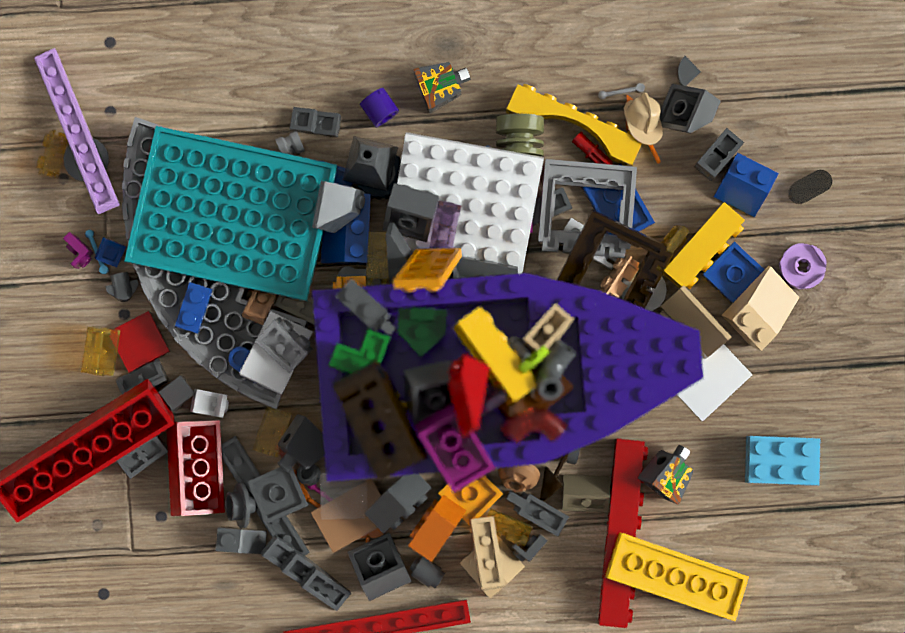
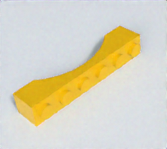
(617, 144)

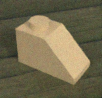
(548, 329)

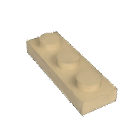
(487, 553)

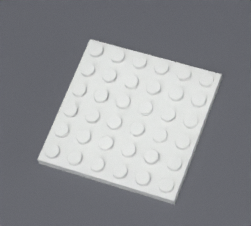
(491, 186)

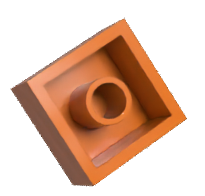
(435, 527)

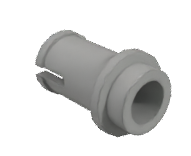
(517, 345)

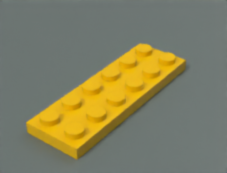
(677, 576)

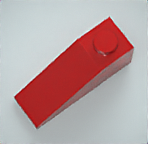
(467, 391)

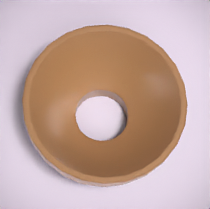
(519, 477)

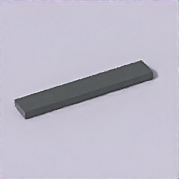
(245, 470)

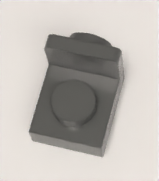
(533, 547)

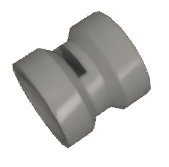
(290, 144)

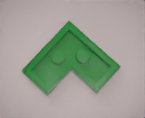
(372, 350)

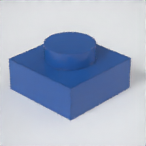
(110, 252)

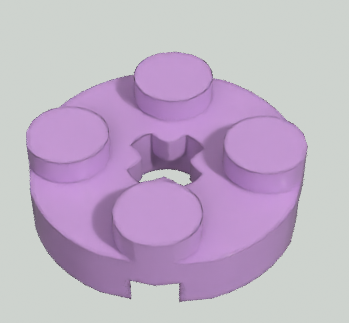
(805, 253)

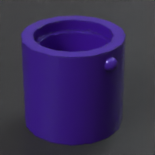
(379, 107)

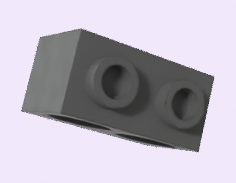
(719, 154)

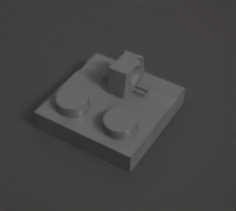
(277, 494)

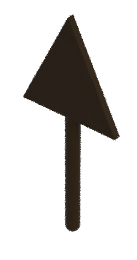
(550, 480)

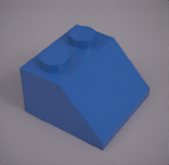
(745, 184)

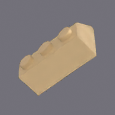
(688, 311)

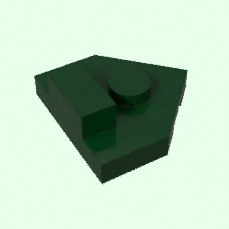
(422, 327)

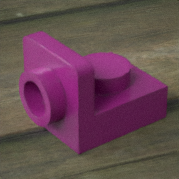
(76, 246)

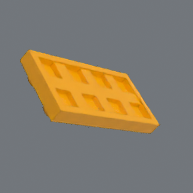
(427, 269)

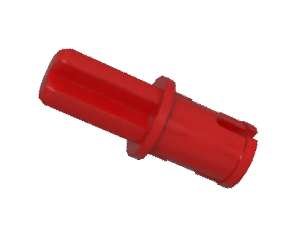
(590, 149)

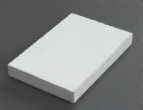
(262, 367)

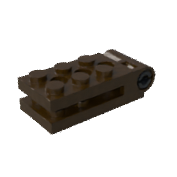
(374, 384)

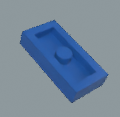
(193, 307)

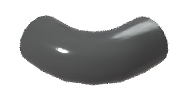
(552, 369)

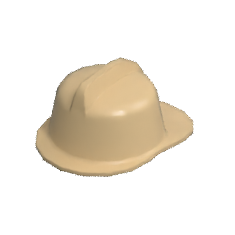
(644, 119)

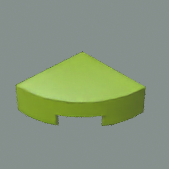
(533, 359)

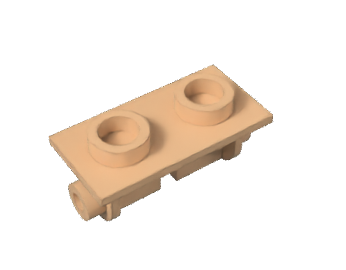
(622, 268)

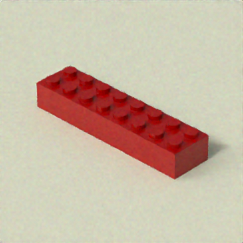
(83, 450)

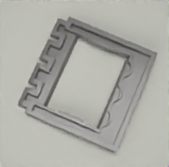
(585, 175)

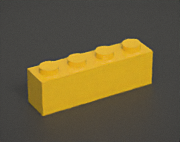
(703, 246)
(491, 348)

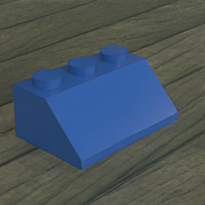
(350, 243)

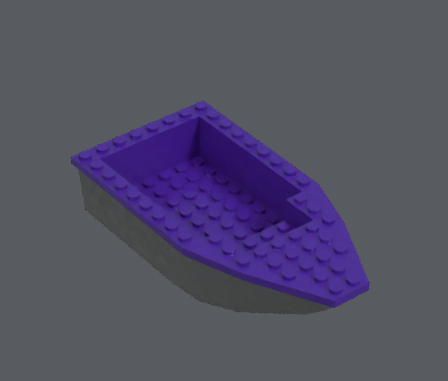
(620, 371)

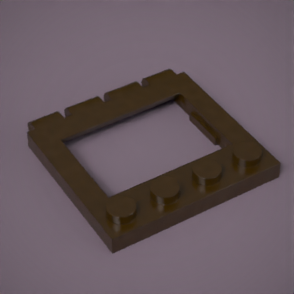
(588, 243)

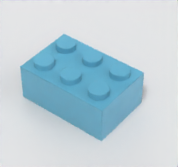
(782, 460)

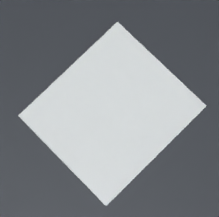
(722, 377)

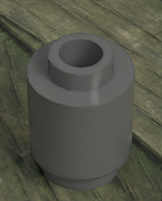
(426, 572)

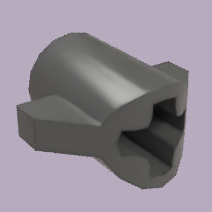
(122, 287)

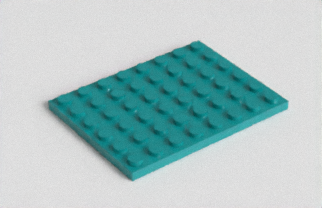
(229, 213)

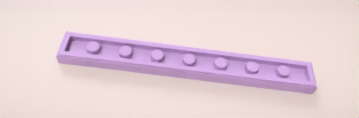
(76, 131)

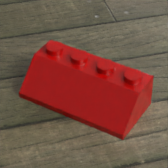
(195, 468)

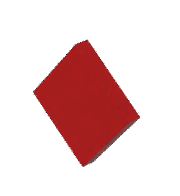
(140, 342)

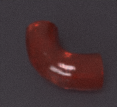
(531, 420)

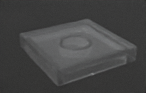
(343, 498)

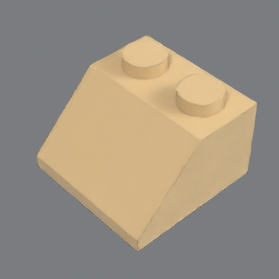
(510, 565)

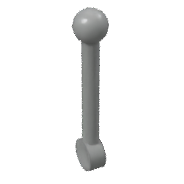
(639, 88)

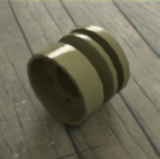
(520, 132)

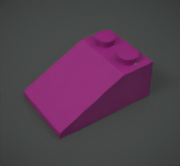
(456, 456)

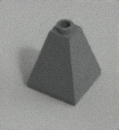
(374, 171)

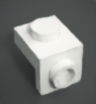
(209, 403)

